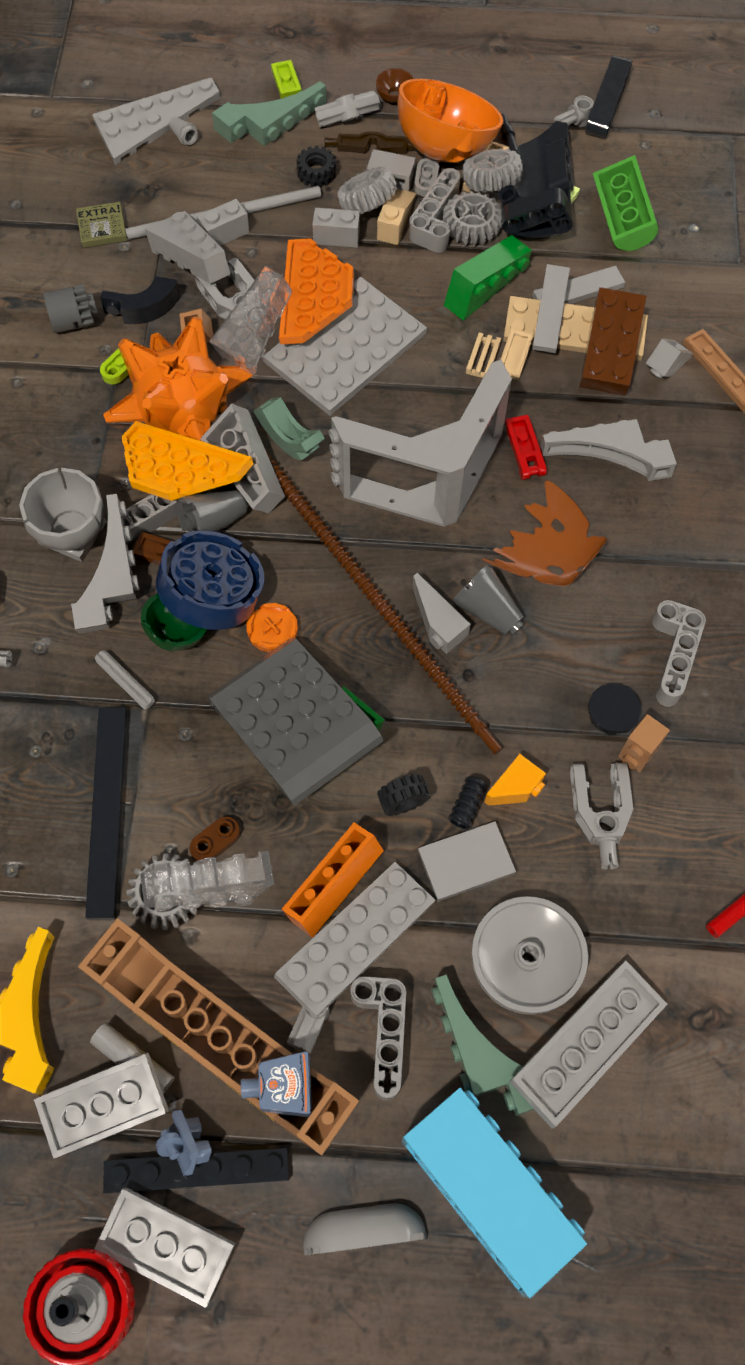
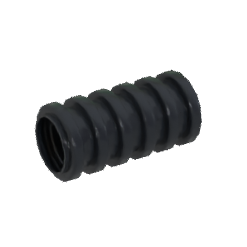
(468, 802)

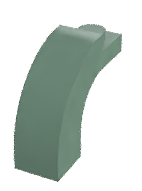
(286, 430)

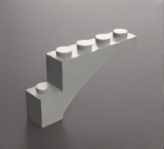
(614, 442)
(113, 577)

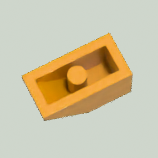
(517, 783)

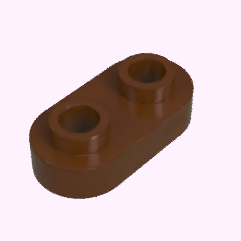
(216, 840)

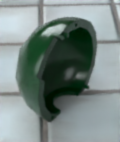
(166, 629)

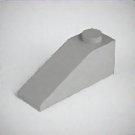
(443, 623)

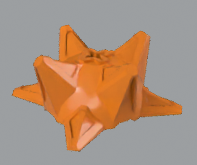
(175, 383)

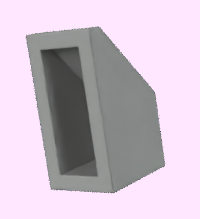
(668, 358)

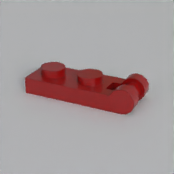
(525, 446)

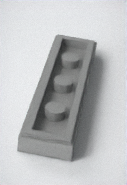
(588, 285)
(551, 308)

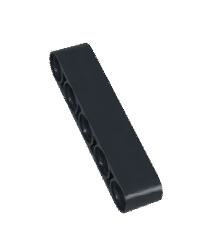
(608, 96)

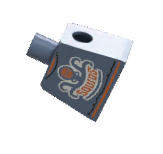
(282, 1085)

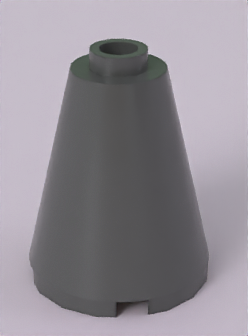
(210, 510)
(490, 602)

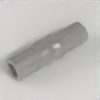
(120, 1050)

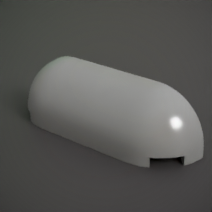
(363, 1228)

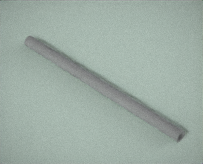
(249, 207)

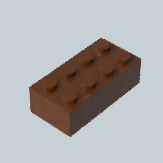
(612, 341)

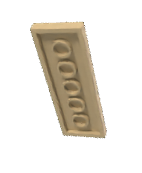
(573, 328)

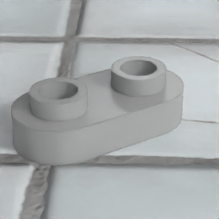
(426, 175)

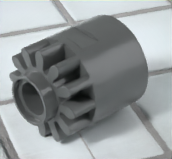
(70, 308)

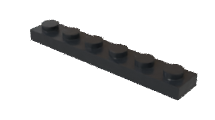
(220, 1170)

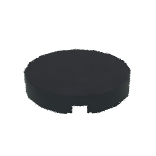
(614, 709)

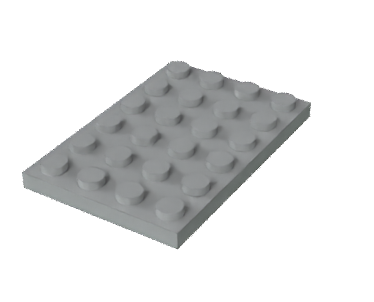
(348, 350)

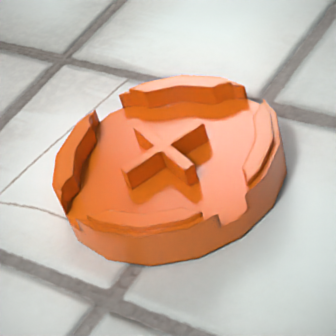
(271, 626)

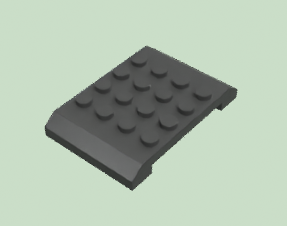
(295, 719)

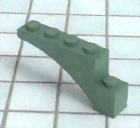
(267, 119)
(481, 1062)

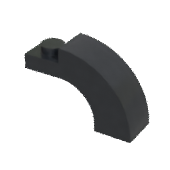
(143, 306)

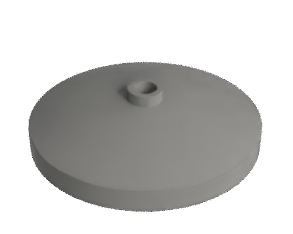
(535, 929)

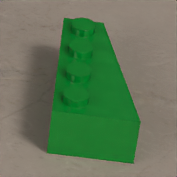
(485, 275)

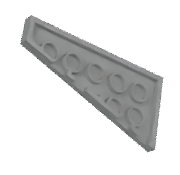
(148, 118)

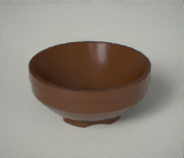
(390, 81)

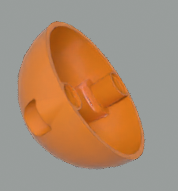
(455, 129)

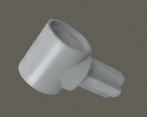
(578, 112)

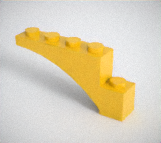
(20, 1018)

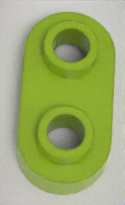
(115, 366)

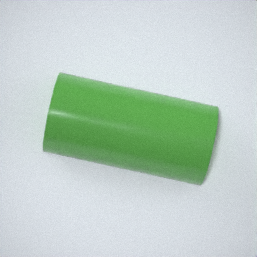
(626, 204)

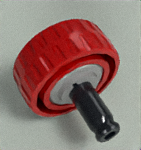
(79, 1307)

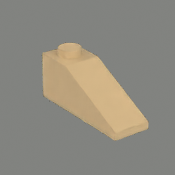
(395, 216)

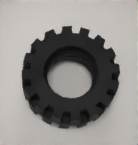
(317, 157)
(403, 794)

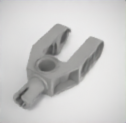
(222, 305)
(590, 820)

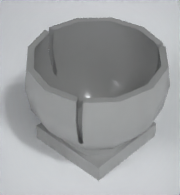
(63, 516)

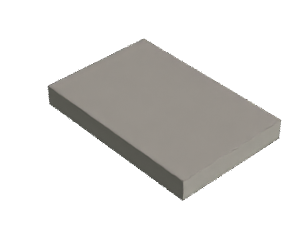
(466, 861)

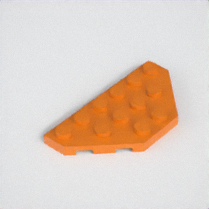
(319, 290)

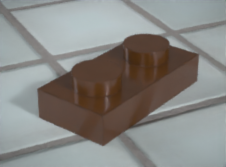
(150, 548)

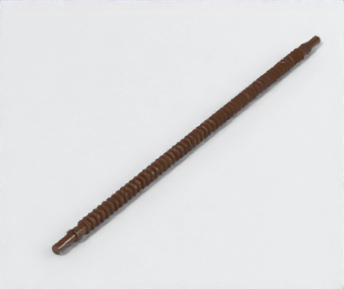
(330, 541)

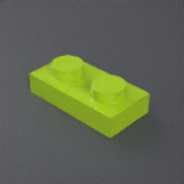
(285, 78)

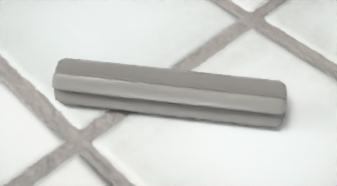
(124, 679)

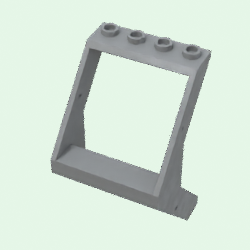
(451, 451)

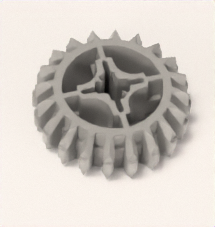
(492, 170)
(367, 190)
(473, 211)
(153, 915)

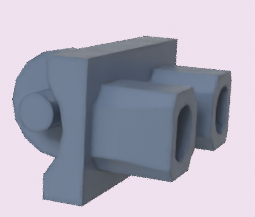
(180, 1144)

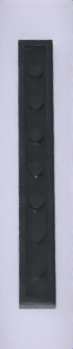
(106, 815)

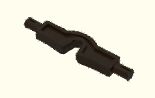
(360, 143)

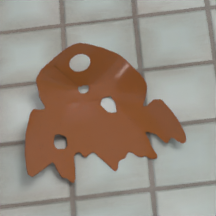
(552, 548)

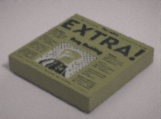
(101, 224)

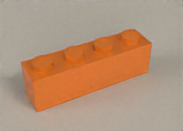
(333, 879)

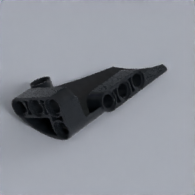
(542, 198)

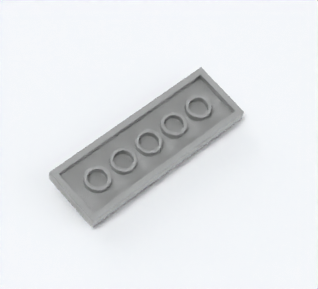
(354, 940)
(588, 1044)

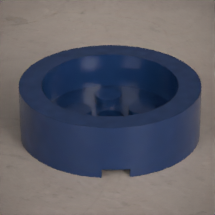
(196, 596)

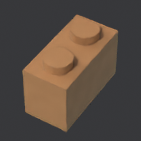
(643, 743)

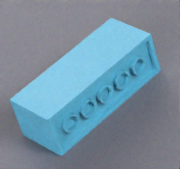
(495, 1192)

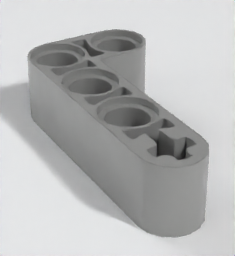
(425, 223)
(677, 655)
(384, 1038)

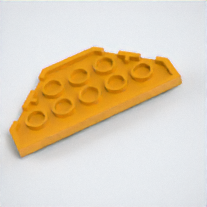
(176, 464)

